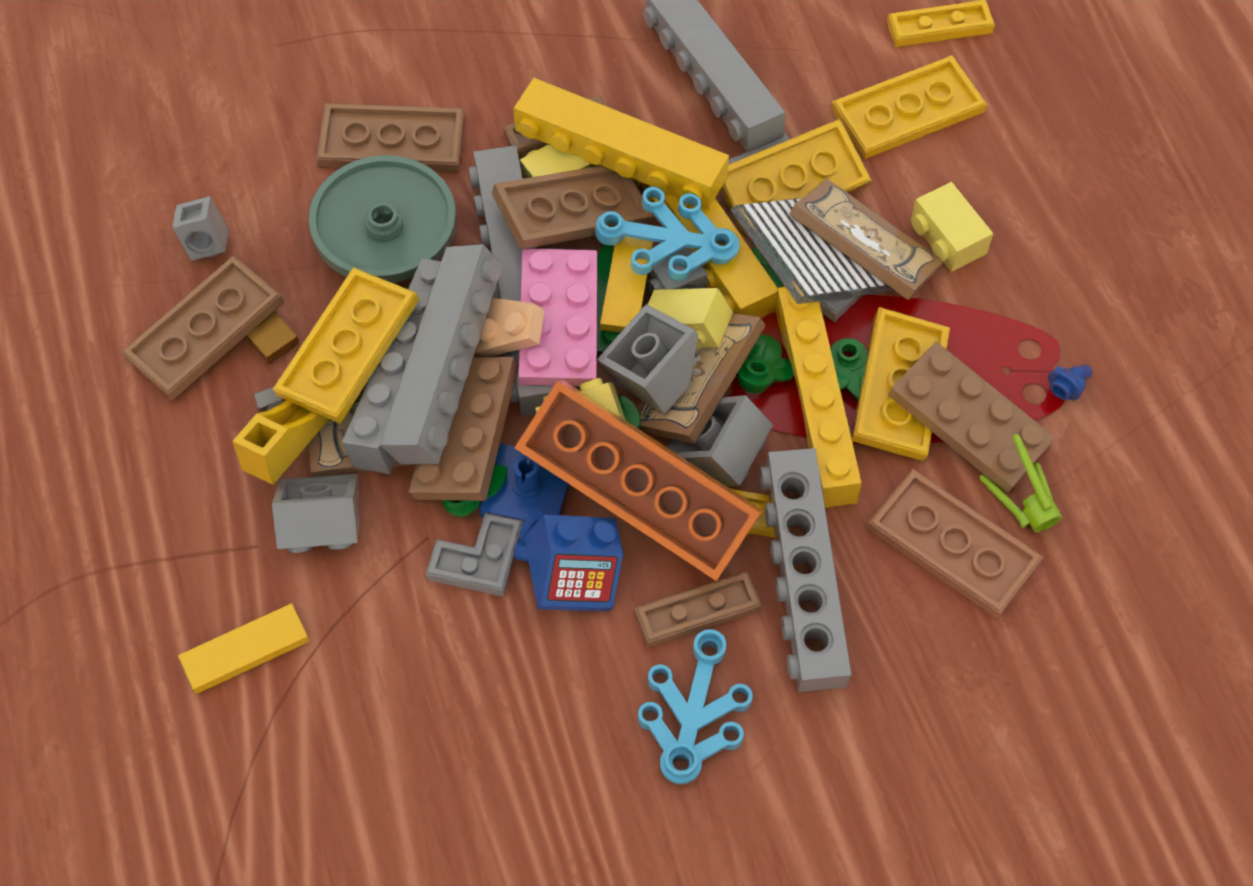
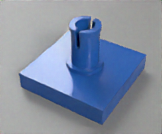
(525, 488)

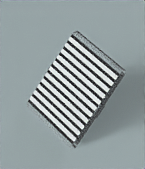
(800, 258)

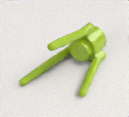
(1040, 507)

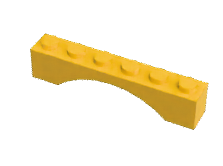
(820, 398)
(276, 439)

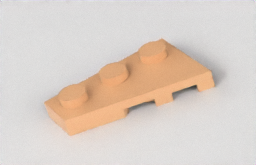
(509, 327)

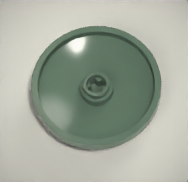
(382, 217)

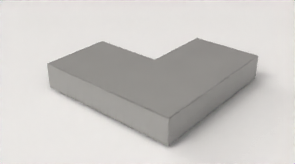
(480, 567)

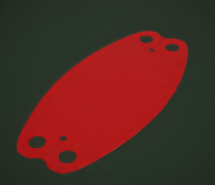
(975, 337)

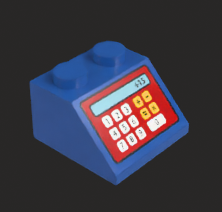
(574, 562)

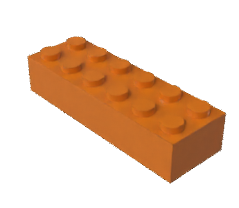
(638, 479)

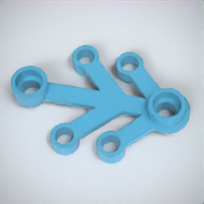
(672, 236)
(693, 714)

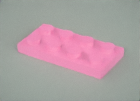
(566, 289)

